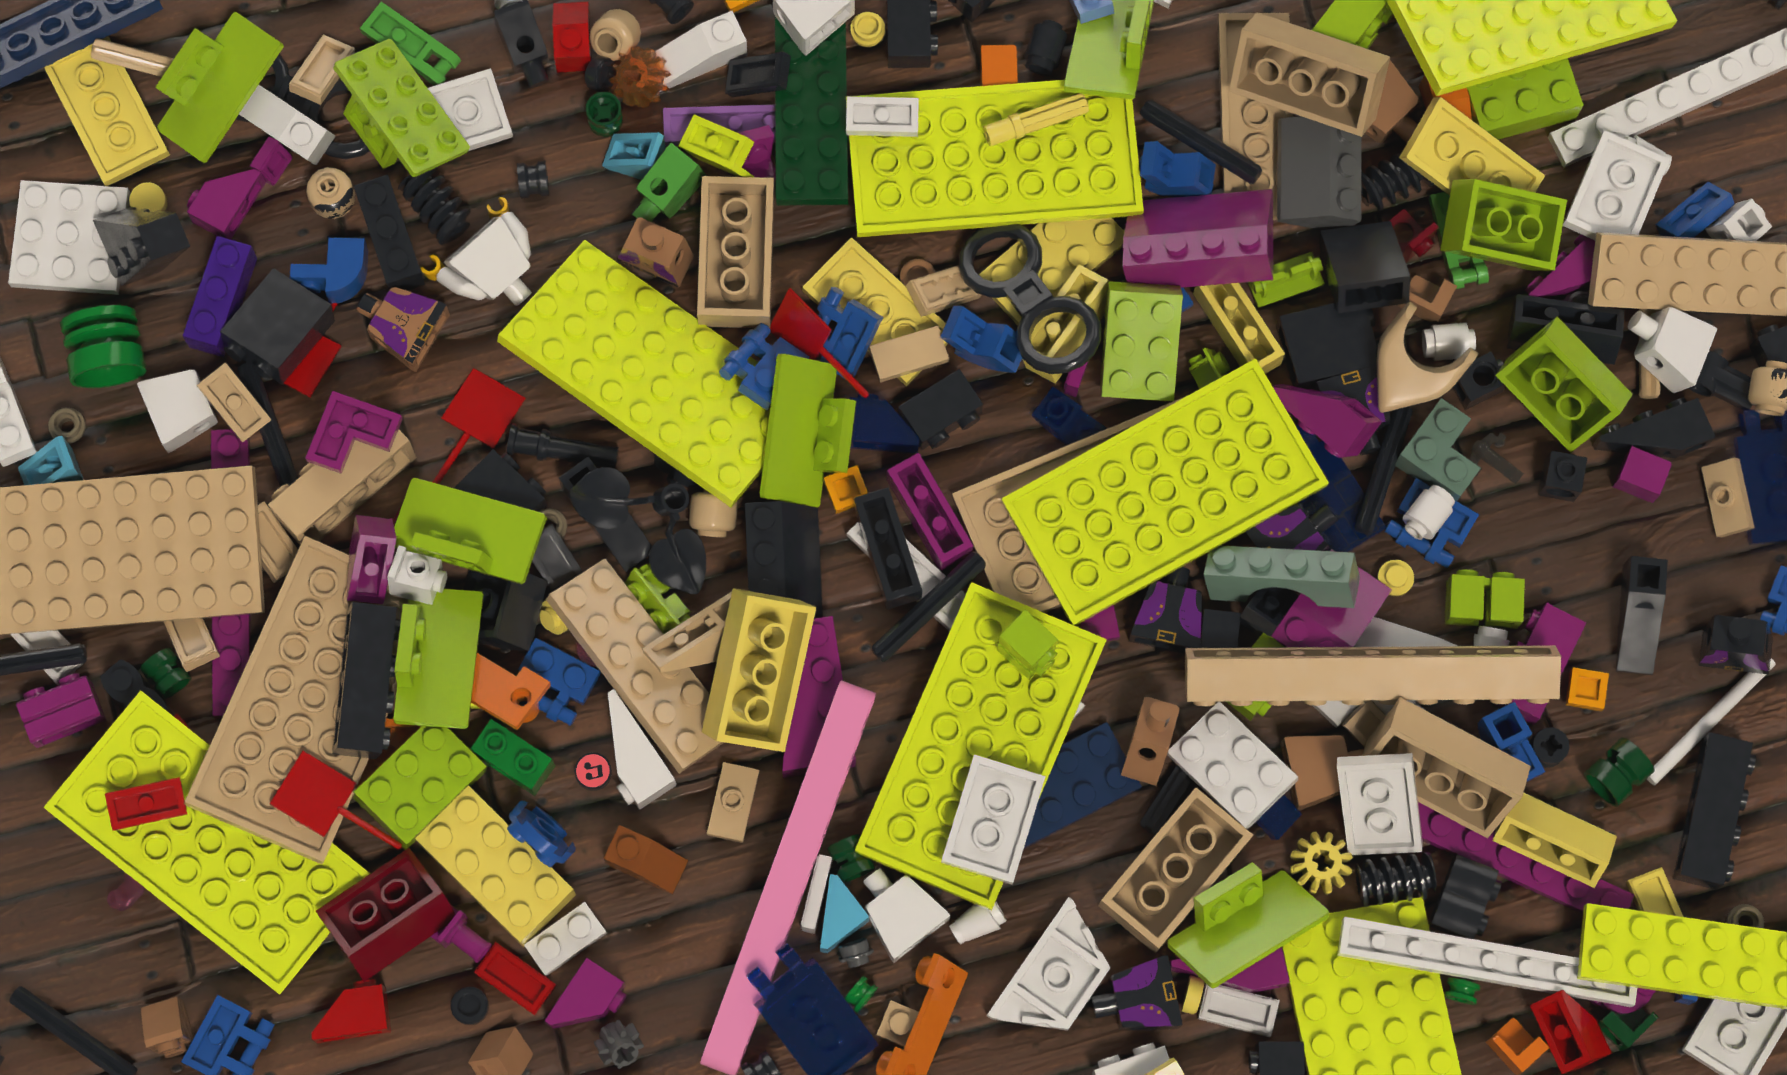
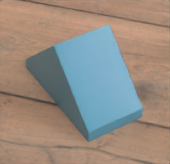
(634, 153)
(51, 464)
(842, 915)

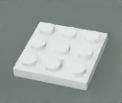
(58, 240)

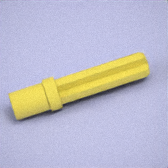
(1044, 116)

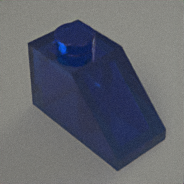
(881, 427)

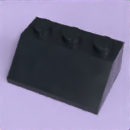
(784, 551)

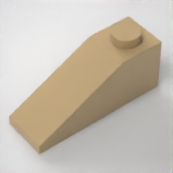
(691, 642)

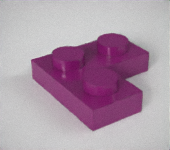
(347, 421)

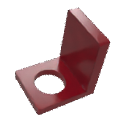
(1422, 239)

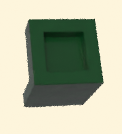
(1625, 1028)

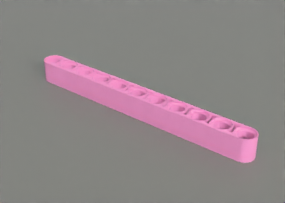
(789, 874)

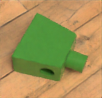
(671, 171)

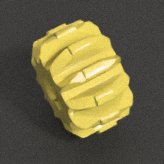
(1332, 858)

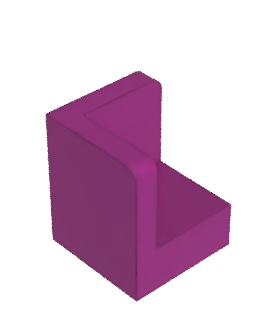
(1642, 474)

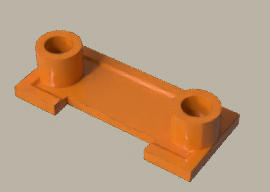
(501, 692)
(945, 985)

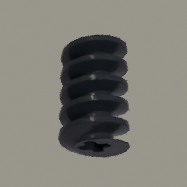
(1389, 179)
(436, 206)
(1395, 878)

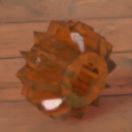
(652, 77)

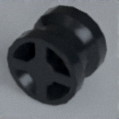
(533, 179)
(1545, 750)
(762, 1066)

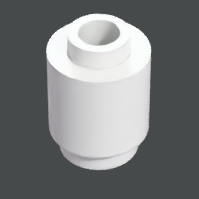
(1447, 341)
(1428, 512)

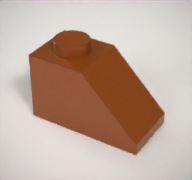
(645, 860)

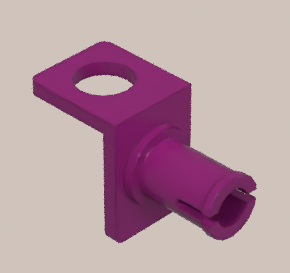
(462, 937)

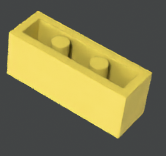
(1239, 325)
(1064, 332)
(1556, 839)

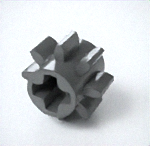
(618, 1044)

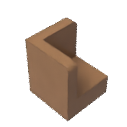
(1429, 298)
(501, 1053)

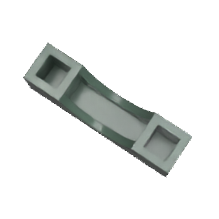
(1323, 576)

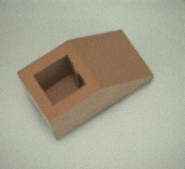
(166, 1027)

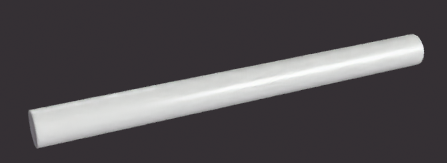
(1705, 724)

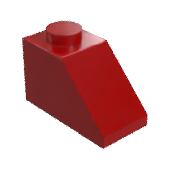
(571, 36)
(355, 1014)
(1570, 1032)

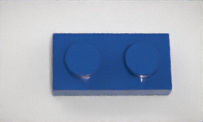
(1696, 212)

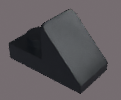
(1267, 610)

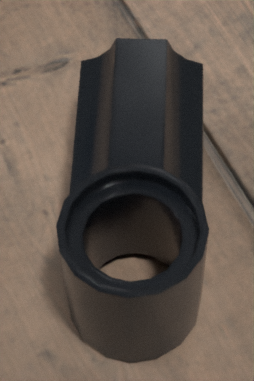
(1723, 382)

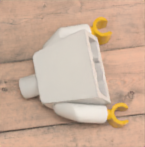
(488, 260)

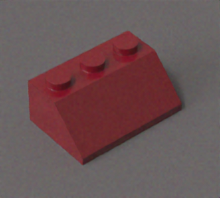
(386, 914)

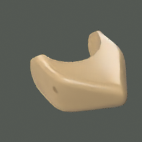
(1405, 381)

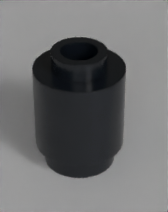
(1045, 47)

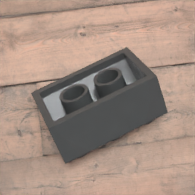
(1317, 175)

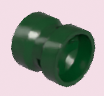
(604, 107)
(165, 672)
(850, 863)

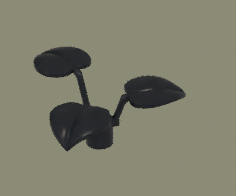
(603, 502)

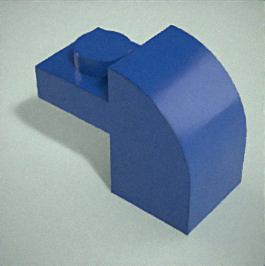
(1175, 173)
(343, 273)
(982, 342)
(1510, 733)

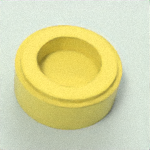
(148, 196)
(1192, 995)

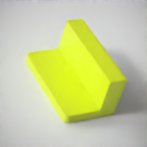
(717, 146)

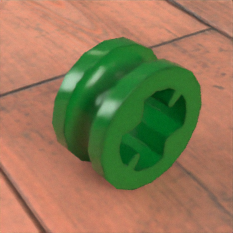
(1462, 991)
(860, 994)

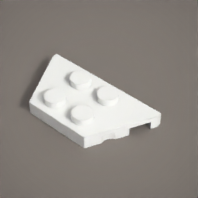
(1055, 975)

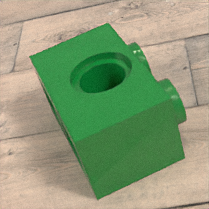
(513, 757)

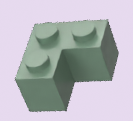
(1431, 454)

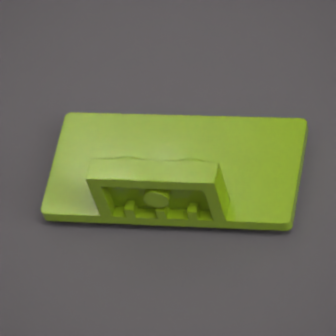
(1110, 51)
(213, 83)
(397, 111)
(805, 431)
(469, 530)
(437, 659)
(1244, 922)

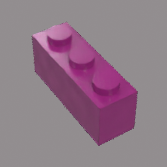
(929, 512)
(1548, 628)

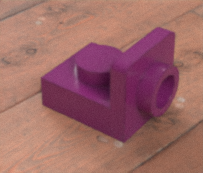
(759, 158)

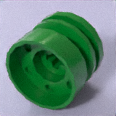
(103, 346)

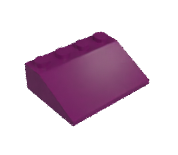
(1201, 240)

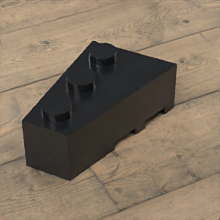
(140, 242)

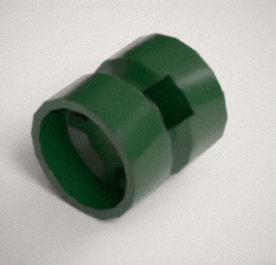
(1624, 767)

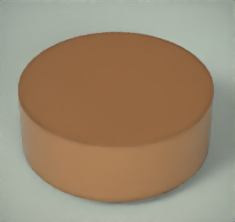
(915, 269)

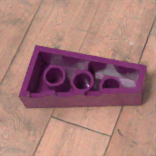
(814, 698)

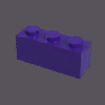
(219, 294)

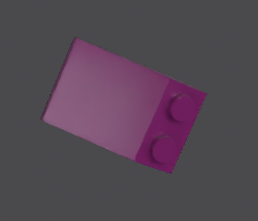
(1332, 626)

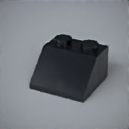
(508, 609)

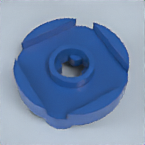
(541, 833)

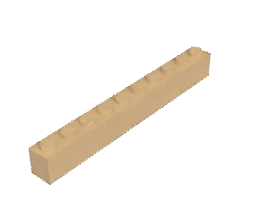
(1372, 674)

